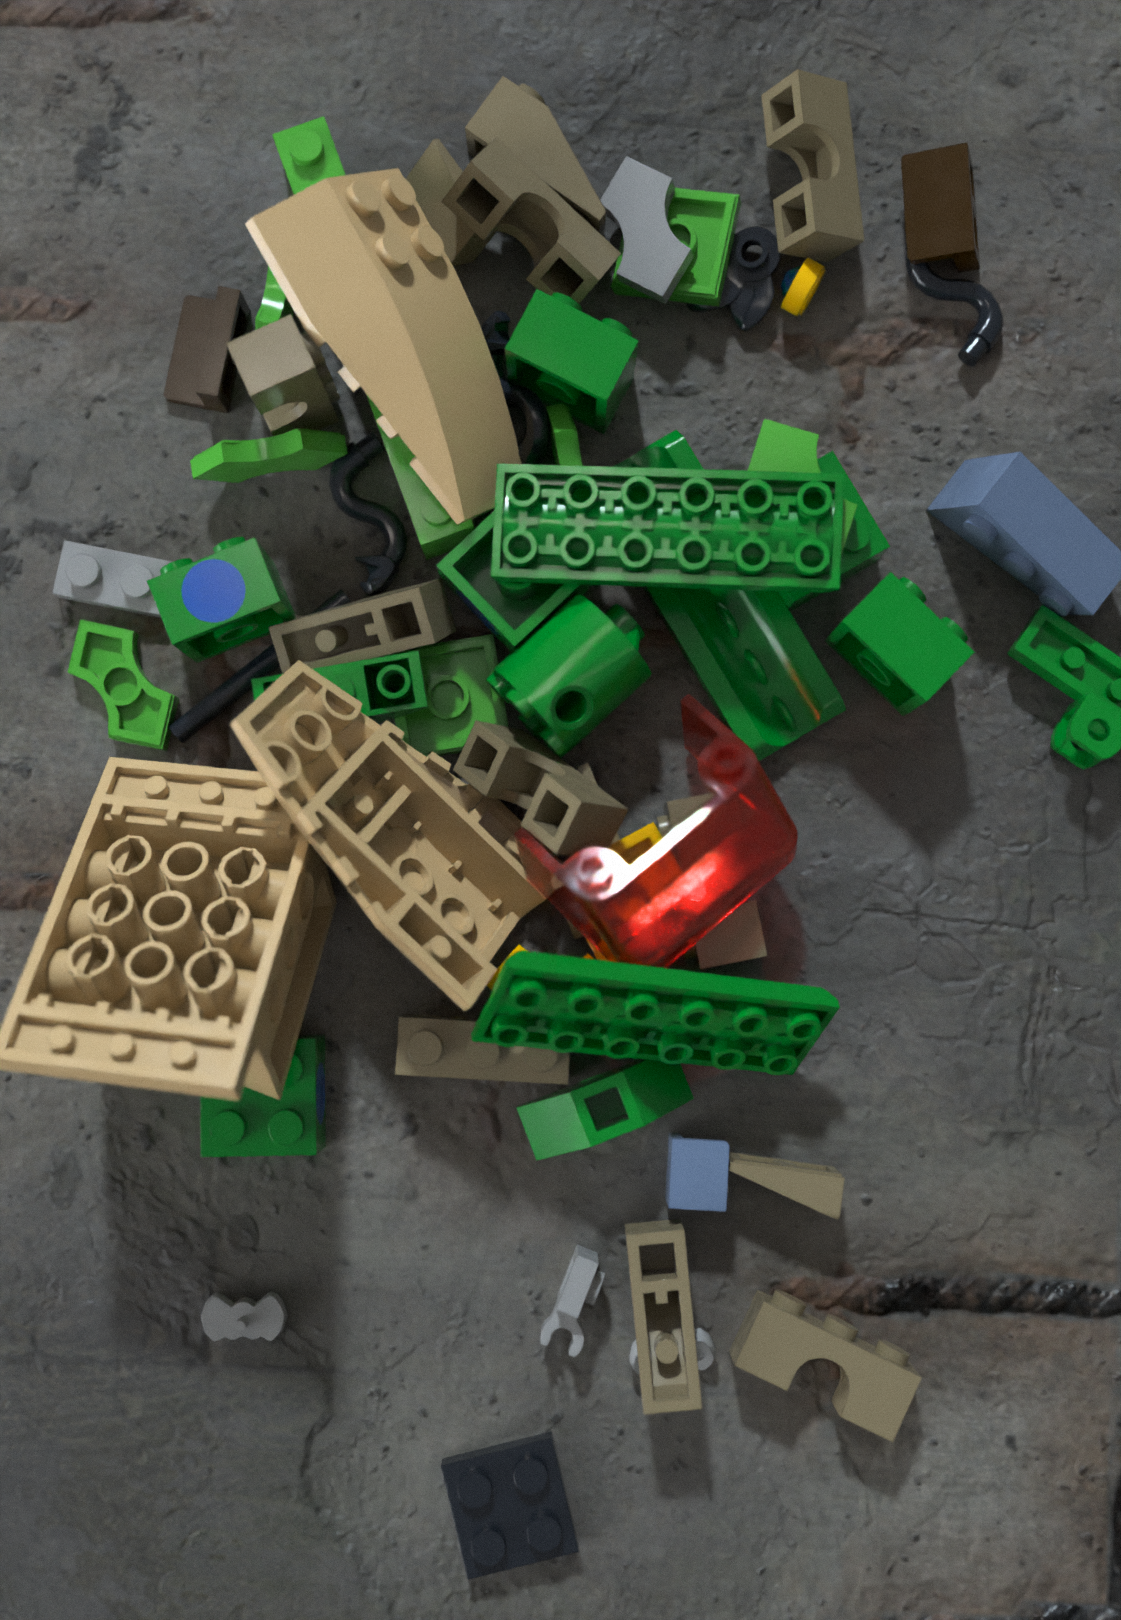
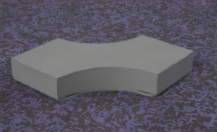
(640, 205)

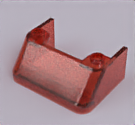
(691, 875)

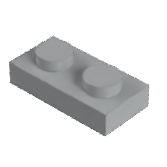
(107, 578)

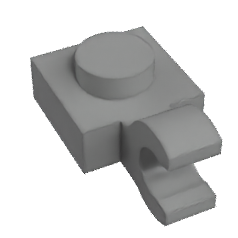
(578, 1287)

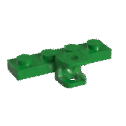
(1084, 673)

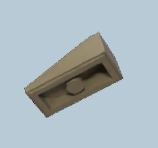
(431, 181)
(804, 1182)

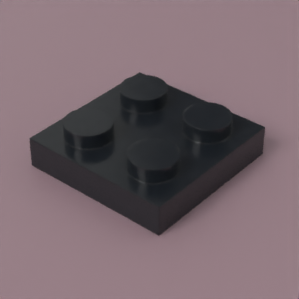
(509, 1505)

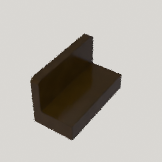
(941, 206)
(201, 364)

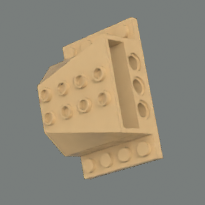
(175, 938)

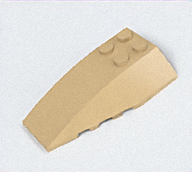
(393, 311)
(395, 827)

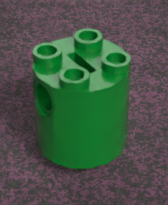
(572, 672)

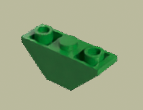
(384, 685)
(603, 1107)

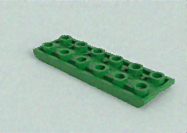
(668, 527)
(743, 644)
(653, 1013)

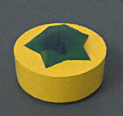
(800, 286)

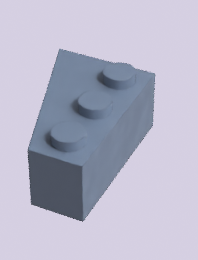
(1030, 532)

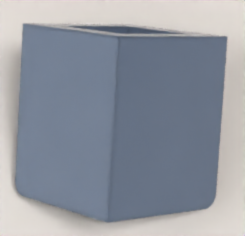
(697, 1173)

